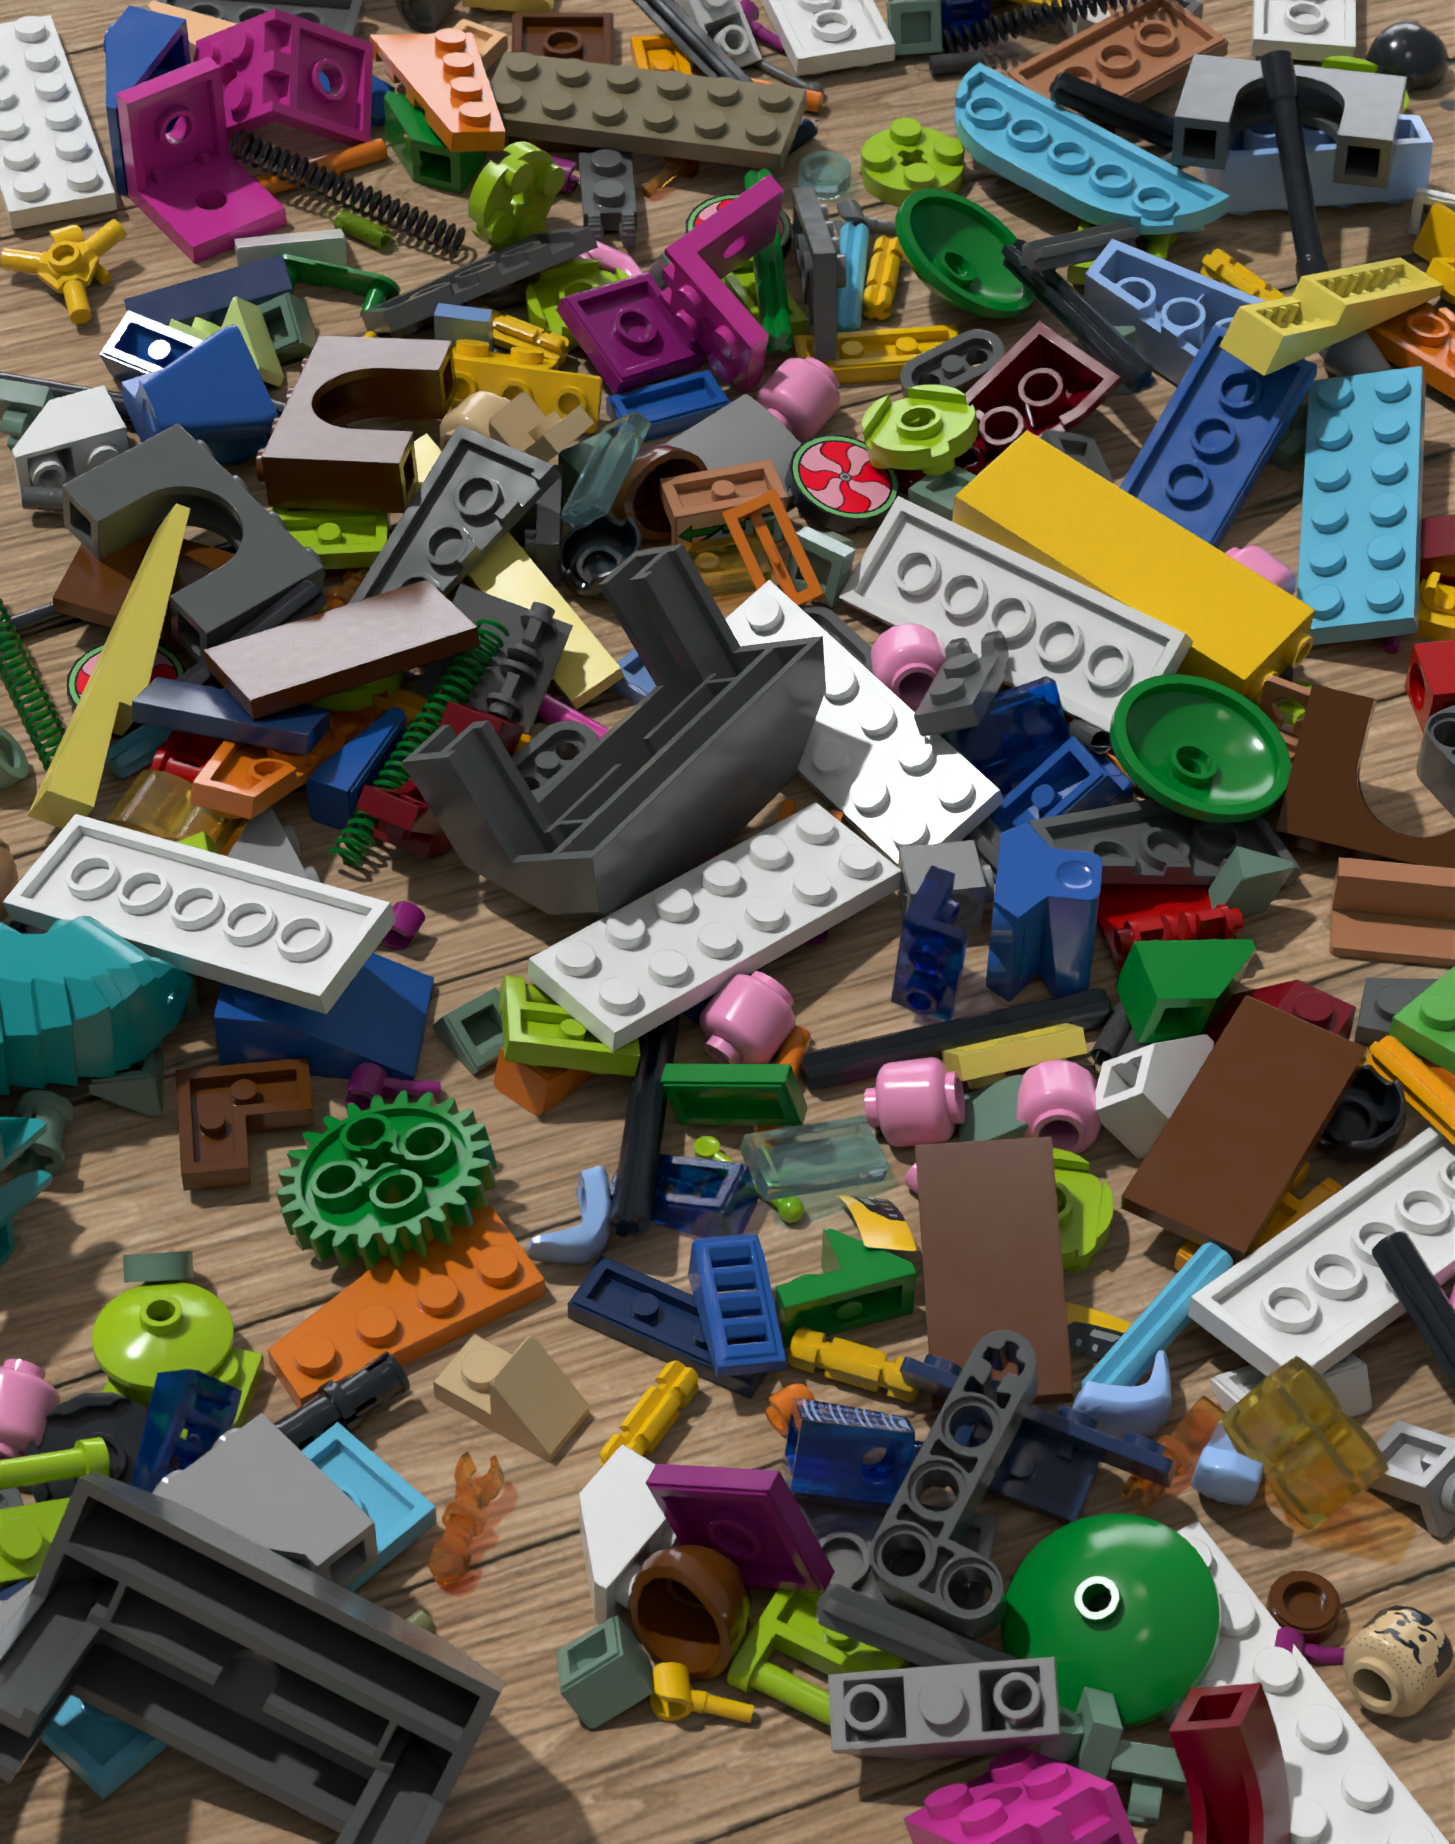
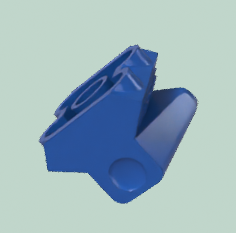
(211, 394)
(1042, 915)

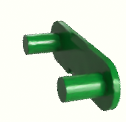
(373, 286)

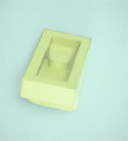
(254, 331)

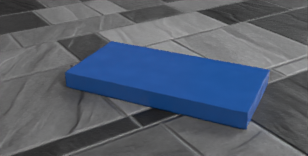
(1215, 438)

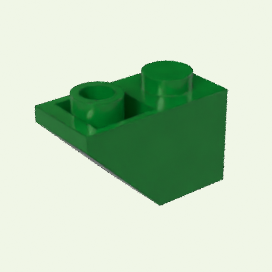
(422, 151)
(1180, 985)

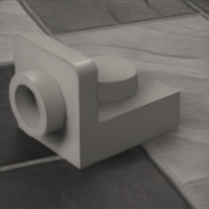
(1421, 1473)

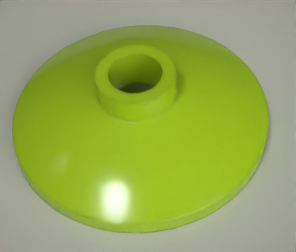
(161, 1330)

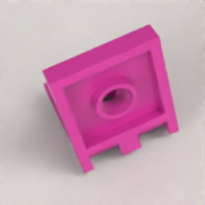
(279, 80)
(190, 168)
(699, 299)
(1024, 1802)

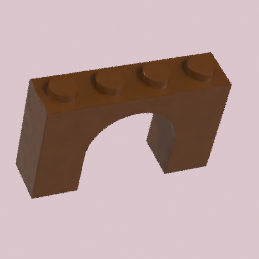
(348, 380)
(1325, 790)

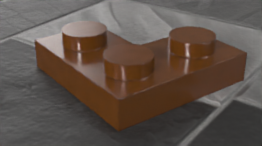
(225, 1104)

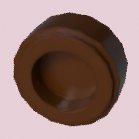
(1305, 1604)

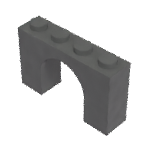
(1350, 106)
(137, 492)

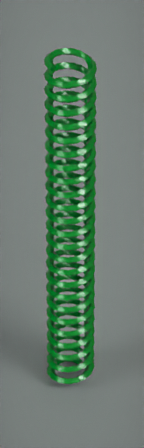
(14, 695)
(401, 773)

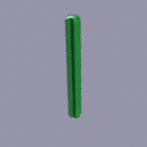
(771, 285)

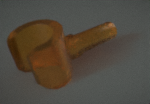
(676, 166)

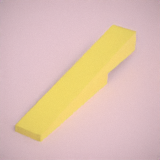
(1324, 312)
(512, 576)
(114, 683)

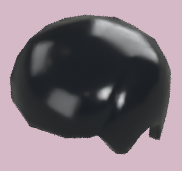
(1410, 52)
(595, 551)
(1366, 1119)

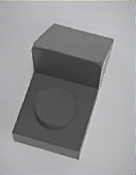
(542, 531)

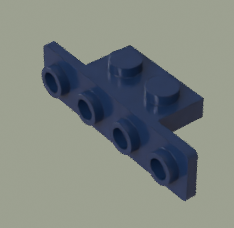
(1052, 1454)

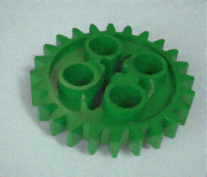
(387, 1180)

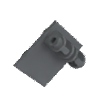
(524, 665)

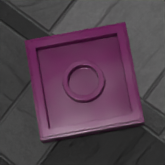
(629, 333)
(745, 1518)

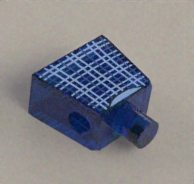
(828, 1448)

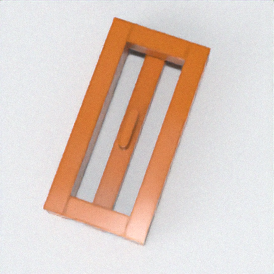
(752, 509)

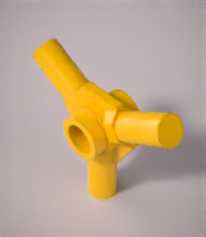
(68, 266)

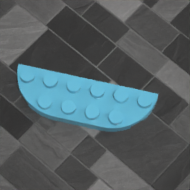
(1076, 160)

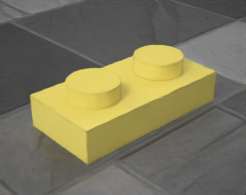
(990, 1060)

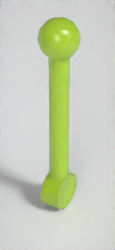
(790, 1208)

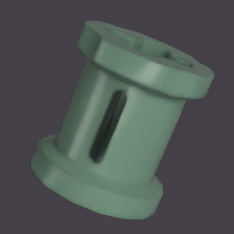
(58, 1116)

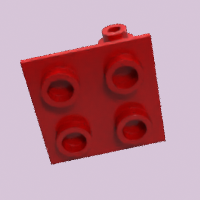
(1161, 913)

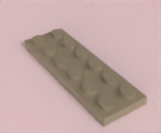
(647, 110)

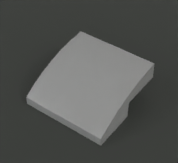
(741, 435)

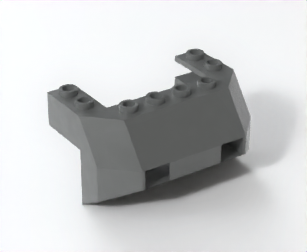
(661, 782)
(241, 1666)

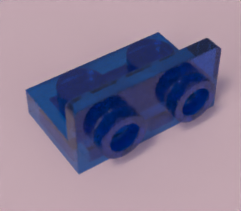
(1015, 734)
(931, 949)

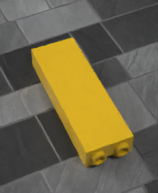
(1123, 548)

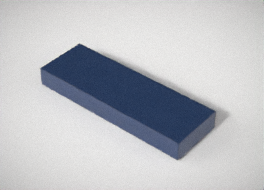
(212, 294)
(218, 715)
(653, 1320)

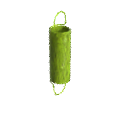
(363, 229)

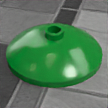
(958, 254)
(1200, 748)
(1150, 1638)

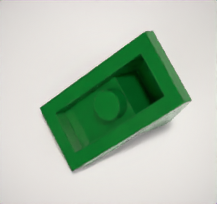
(854, 1291)

